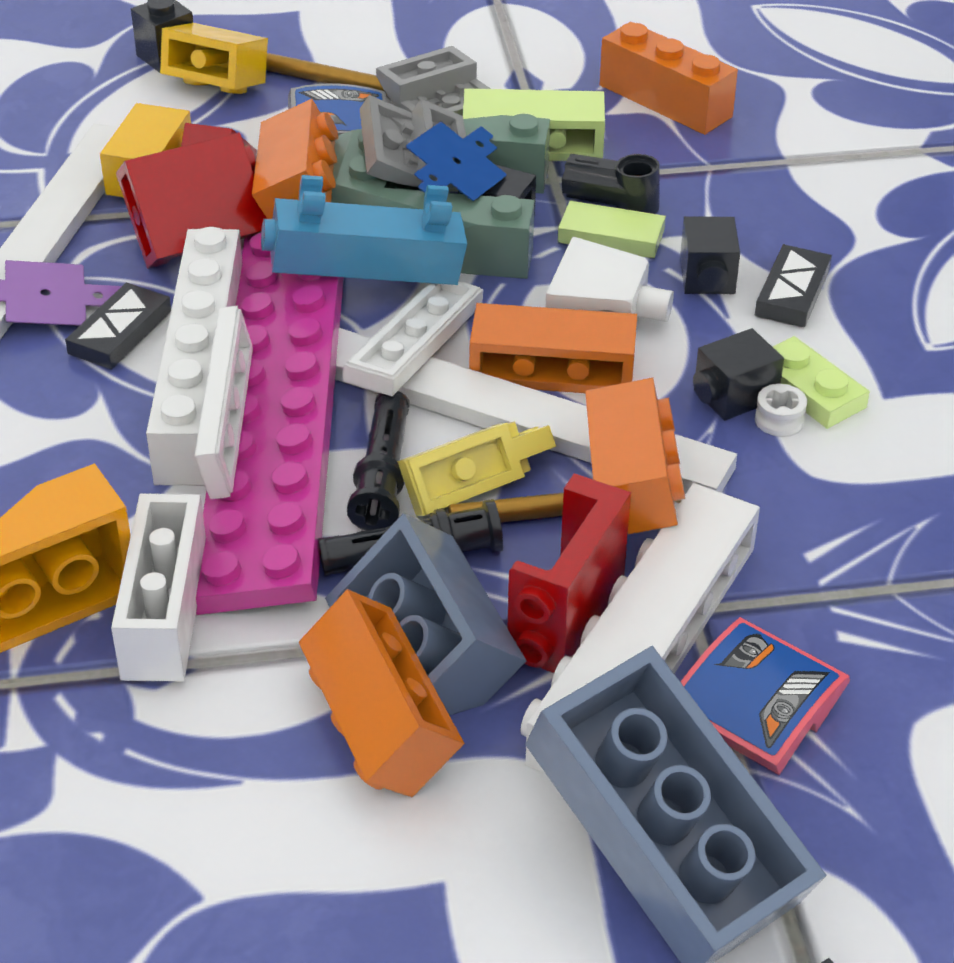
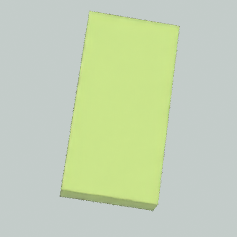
(613, 227)

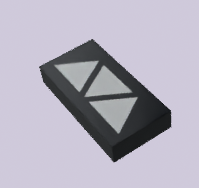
(793, 285)
(118, 325)

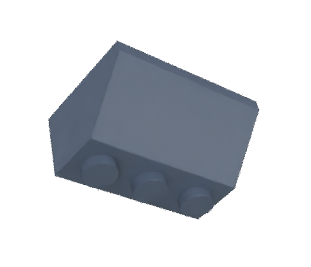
(440, 611)

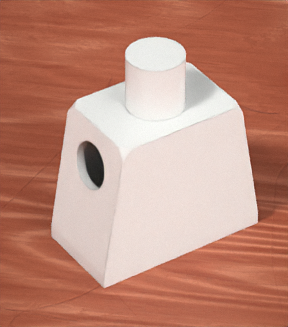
(606, 281)

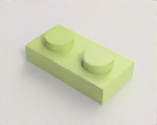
(828, 390)

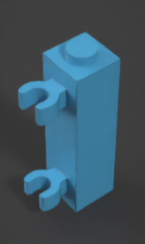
(365, 239)

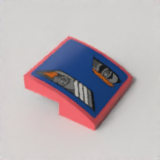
(763, 692)

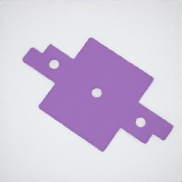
(67, 294)

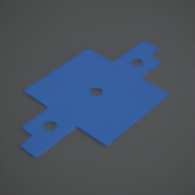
(441, 145)

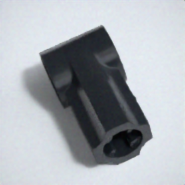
(627, 183)

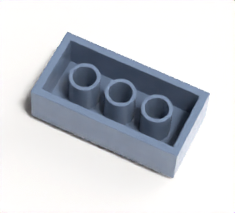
(672, 809)

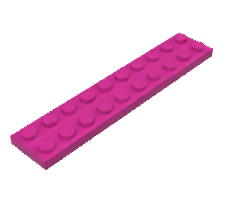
(266, 534)

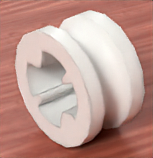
(780, 410)

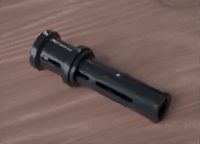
(387, 419)
(470, 528)

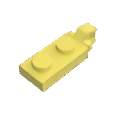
(471, 465)

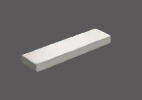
(411, 337)
(224, 403)

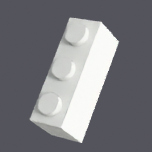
(159, 588)

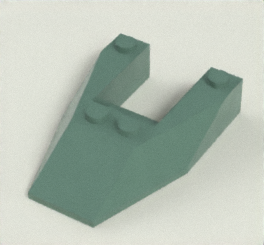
(495, 228)

